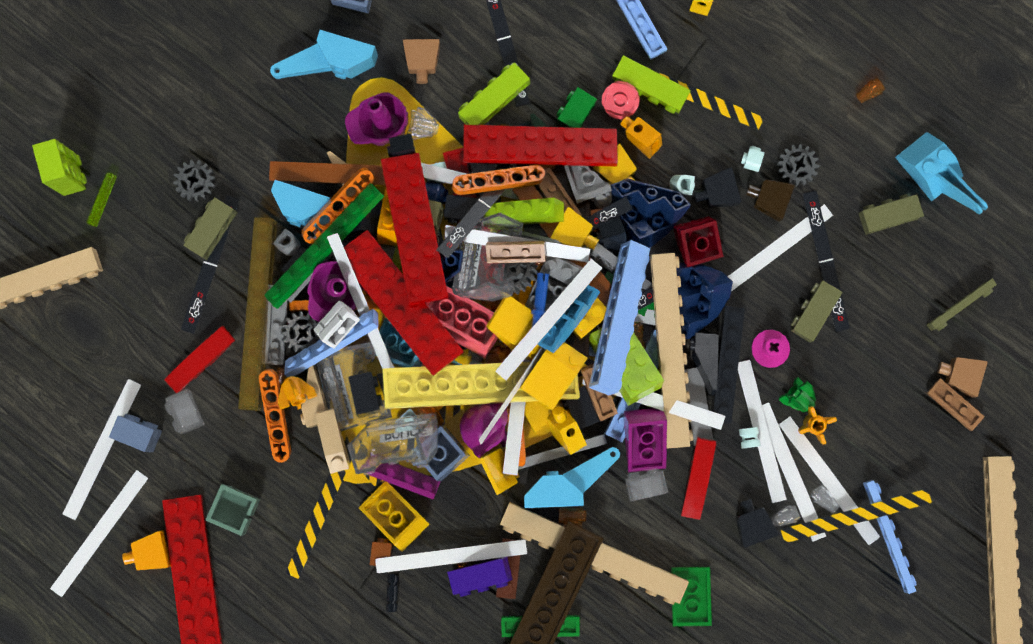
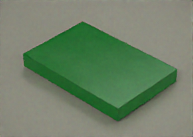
(696, 601)

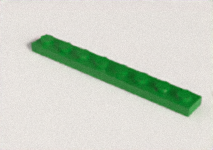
(321, 247)

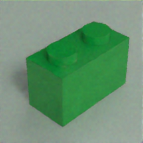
(577, 109)

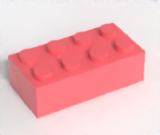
(465, 322)

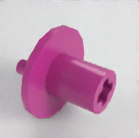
(770, 348)

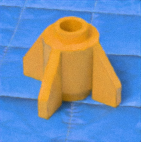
(294, 391)
(819, 427)

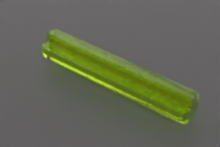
(101, 199)

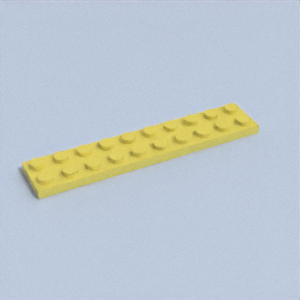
(456, 386)

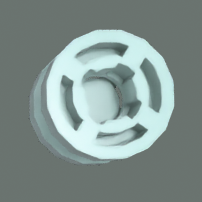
(749, 433)

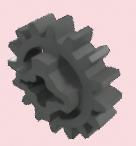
(791, 161)
(195, 173)
(521, 274)
(296, 337)

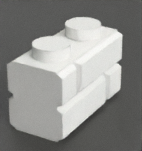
(336, 324)

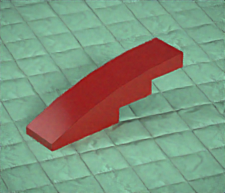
(200, 359)
(698, 478)

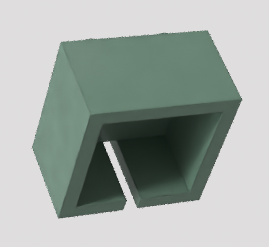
(232, 509)

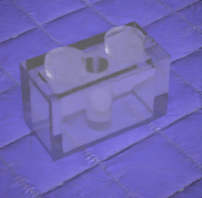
(184, 412)
(645, 485)

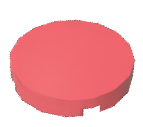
(620, 100)

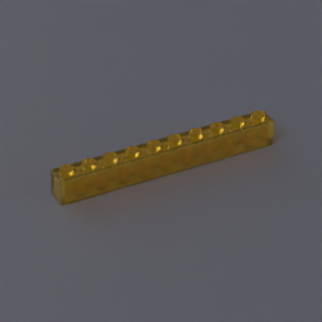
(256, 314)

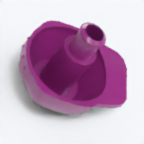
(377, 120)
(326, 289)
(475, 422)

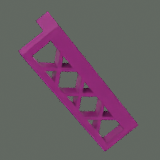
(407, 479)

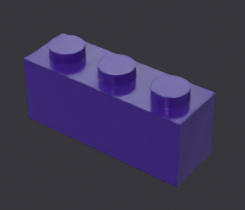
(480, 576)

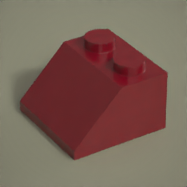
(698, 241)

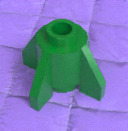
(799, 396)

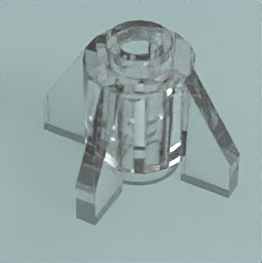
(422, 124)

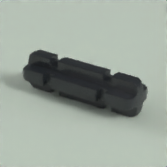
(392, 592)

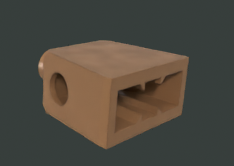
(422, 57)
(964, 375)

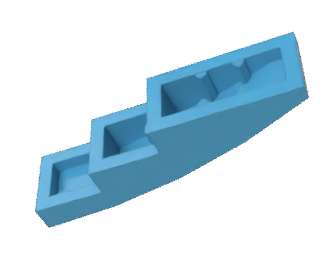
(569, 320)

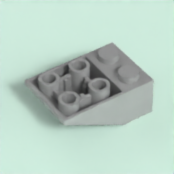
(561, 275)

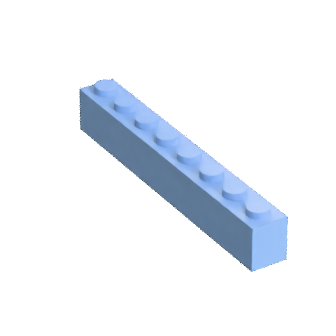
(619, 318)

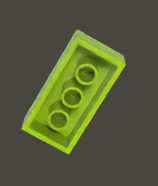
(59, 167)
(640, 374)

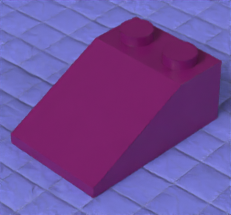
(645, 439)

